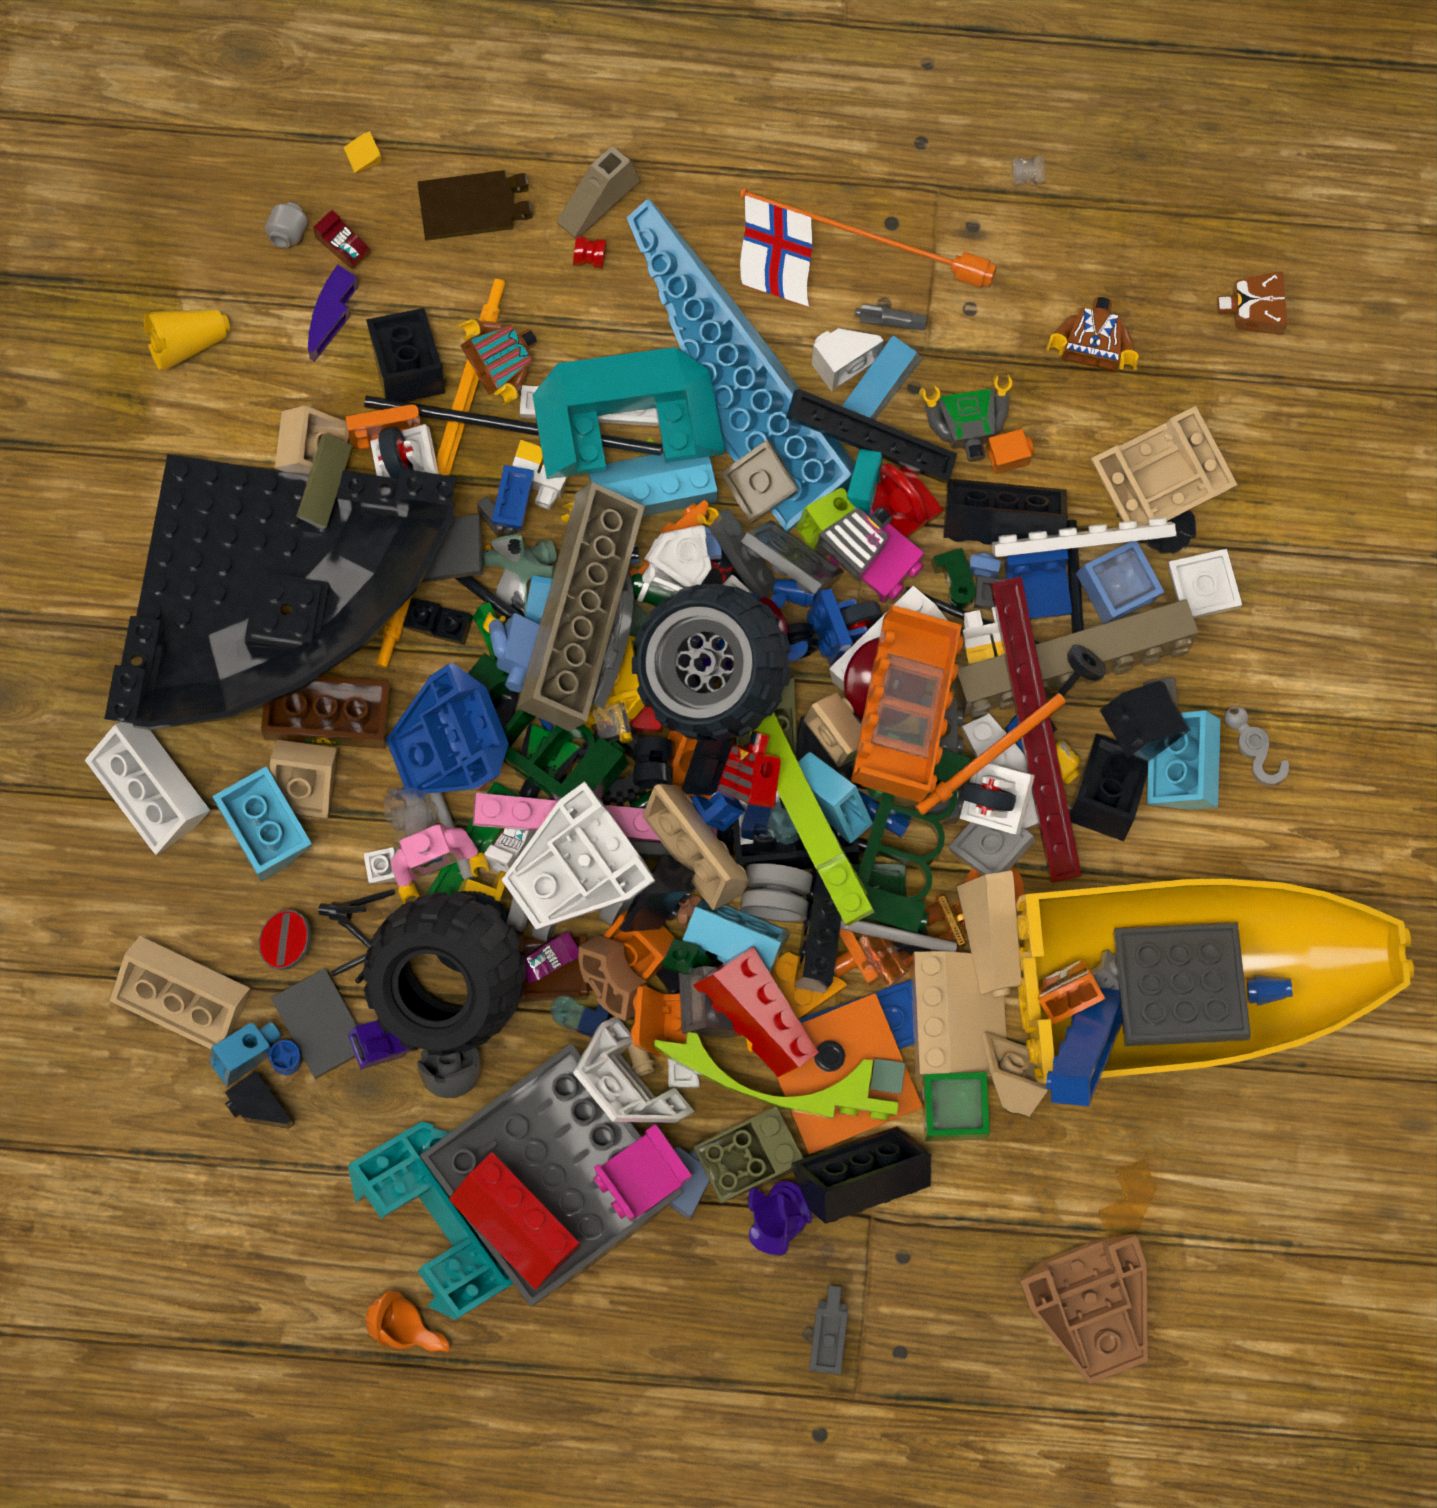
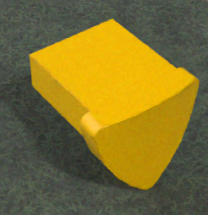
(495, 891)

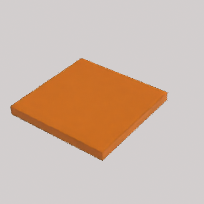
(863, 1035)

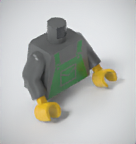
(968, 417)

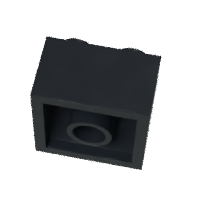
(1145, 721)
(661, 898)

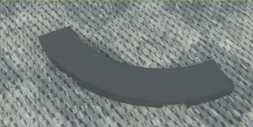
(616, 645)

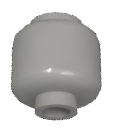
(286, 225)

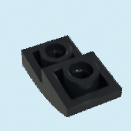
(437, 622)

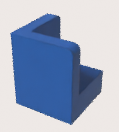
(719, 810)

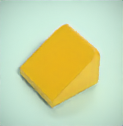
(363, 153)

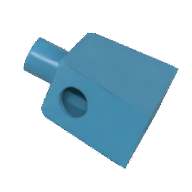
(233, 1059)

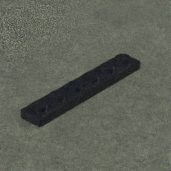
(871, 435)

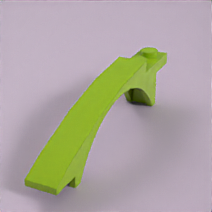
(814, 830)
(848, 1094)

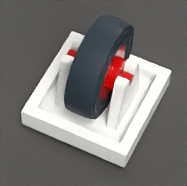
(405, 450)
(997, 798)

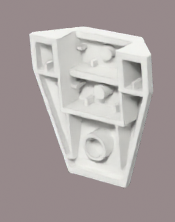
(576, 863)
(617, 1087)

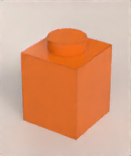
(1009, 451)

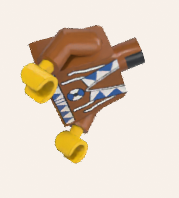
(1095, 338)

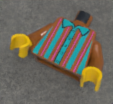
(498, 356)

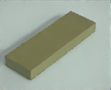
(324, 480)

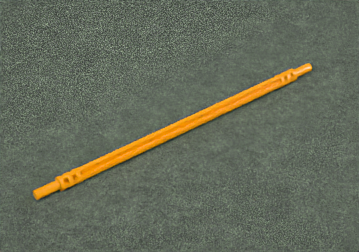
(445, 458)

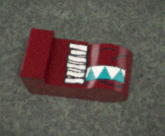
(340, 240)

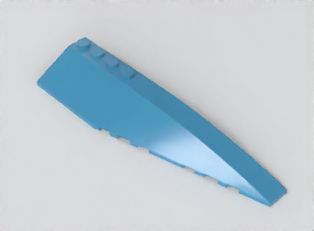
(746, 376)

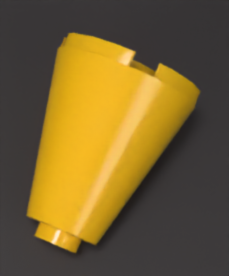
(183, 334)

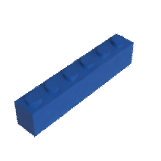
(1085, 1051)

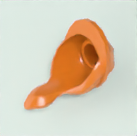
(399, 1324)

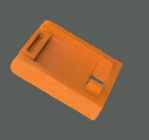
(367, 426)

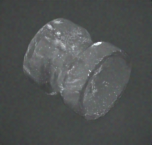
(1026, 171)

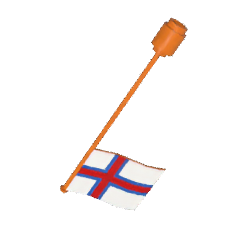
(780, 250)

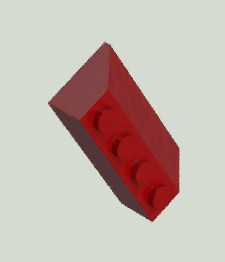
(514, 1221)

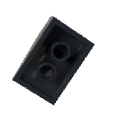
(406, 356)
(1108, 790)

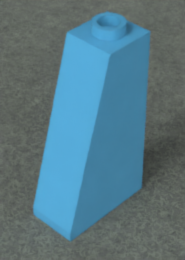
(883, 379)

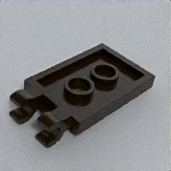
(472, 204)

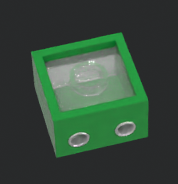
(955, 1106)

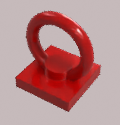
(905, 499)

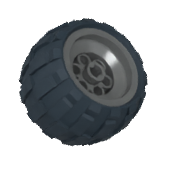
(670, 660)

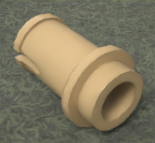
(641, 1061)

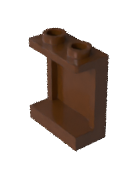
(561, 982)

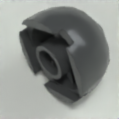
(450, 1074)

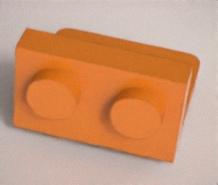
(656, 1019)

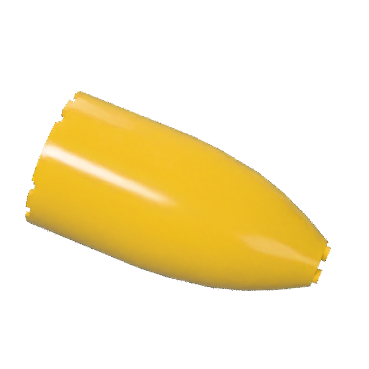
(1332, 948)

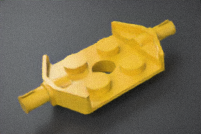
(626, 689)

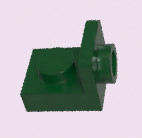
(684, 957)

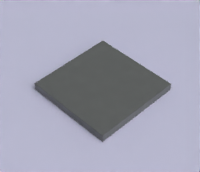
(1181, 984)

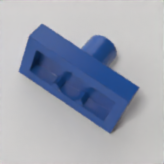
(513, 497)

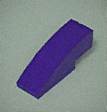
(330, 310)

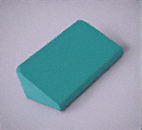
(865, 480)

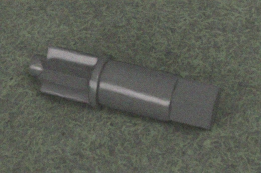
(890, 317)

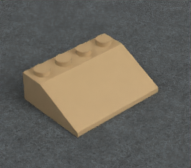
(951, 1014)

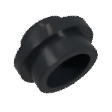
(830, 1056)

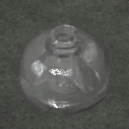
(408, 812)

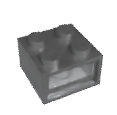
(696, 1011)

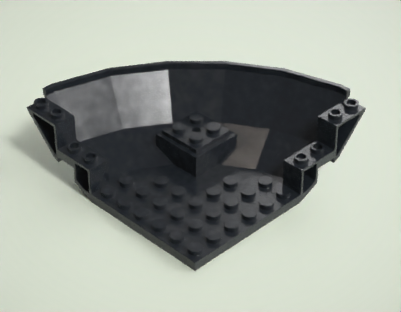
(236, 554)

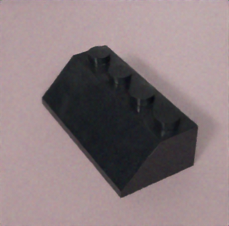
(991, 509)
(862, 1174)

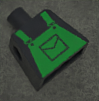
(558, 767)

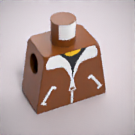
(1257, 304)

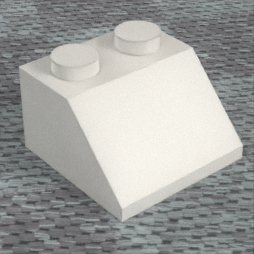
(844, 355)

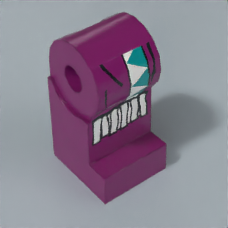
(550, 956)

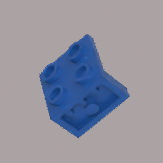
(1043, 581)

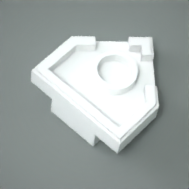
(681, 556)

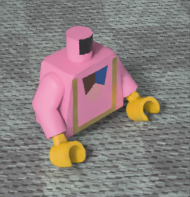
(431, 851)

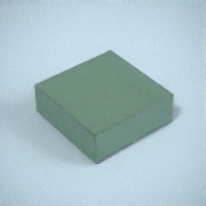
(887, 1076)

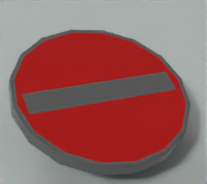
(284, 939)

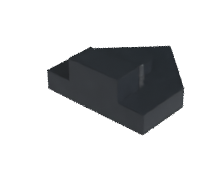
(706, 766)

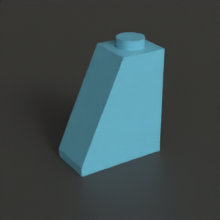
(837, 798)

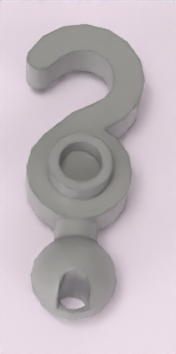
(1254, 745)

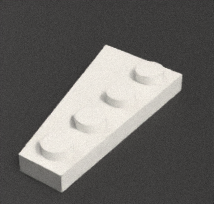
(983, 734)

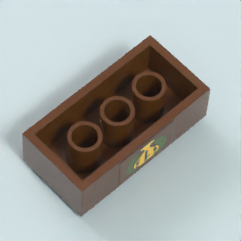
(331, 713)

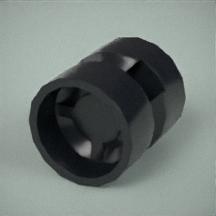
(653, 762)

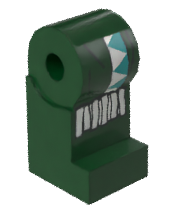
(958, 577)

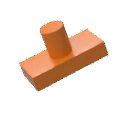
(853, 958)

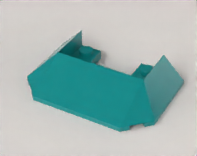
(658, 379)
(396, 1176)

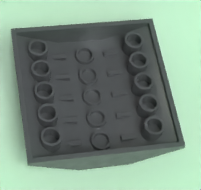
(550, 1139)

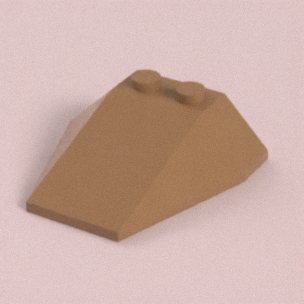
(1094, 1304)

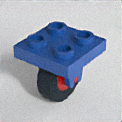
(840, 623)

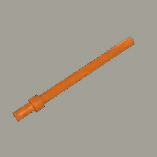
(943, 791)

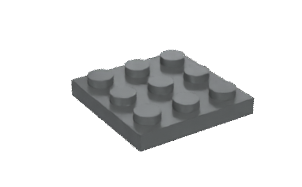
(791, 557)

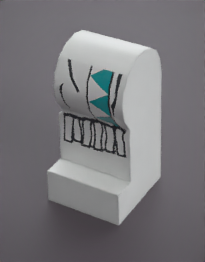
(507, 849)

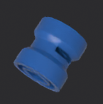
(281, 1053)

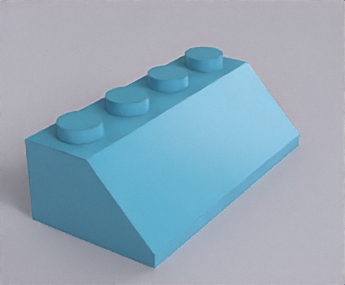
(660, 484)

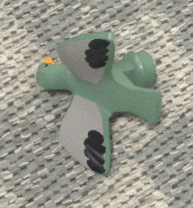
(519, 566)

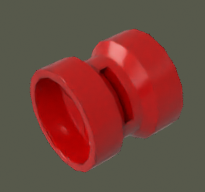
(589, 252)

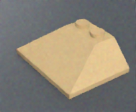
(1164, 470)

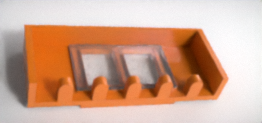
(907, 704)

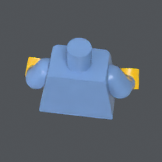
(512, 646)

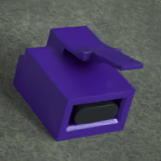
(374, 1046)

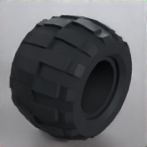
(468, 937)

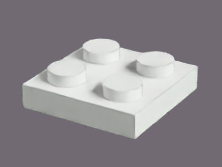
(1205, 583)

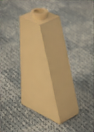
(992, 931)

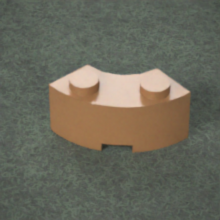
(609, 975)

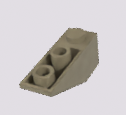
(598, 191)

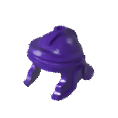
(777, 1217)

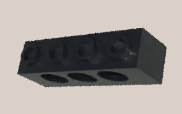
(818, 939)

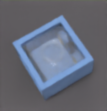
(1119, 582)

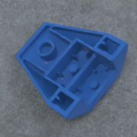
(449, 735)

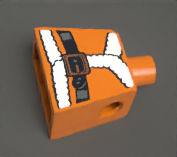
(1071, 992)

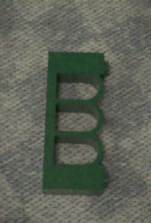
(598, 767)
(897, 910)

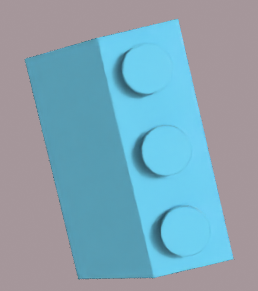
(1189, 768)
(262, 823)
(733, 932)

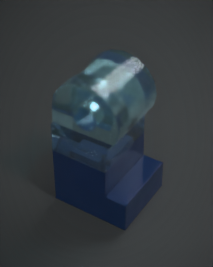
(769, 822)
(577, 1017)

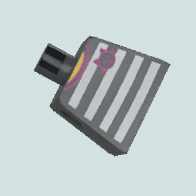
(856, 540)

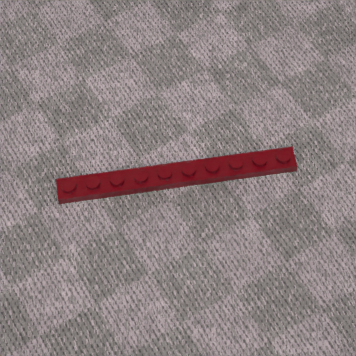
(1038, 743)

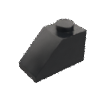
(256, 1103)

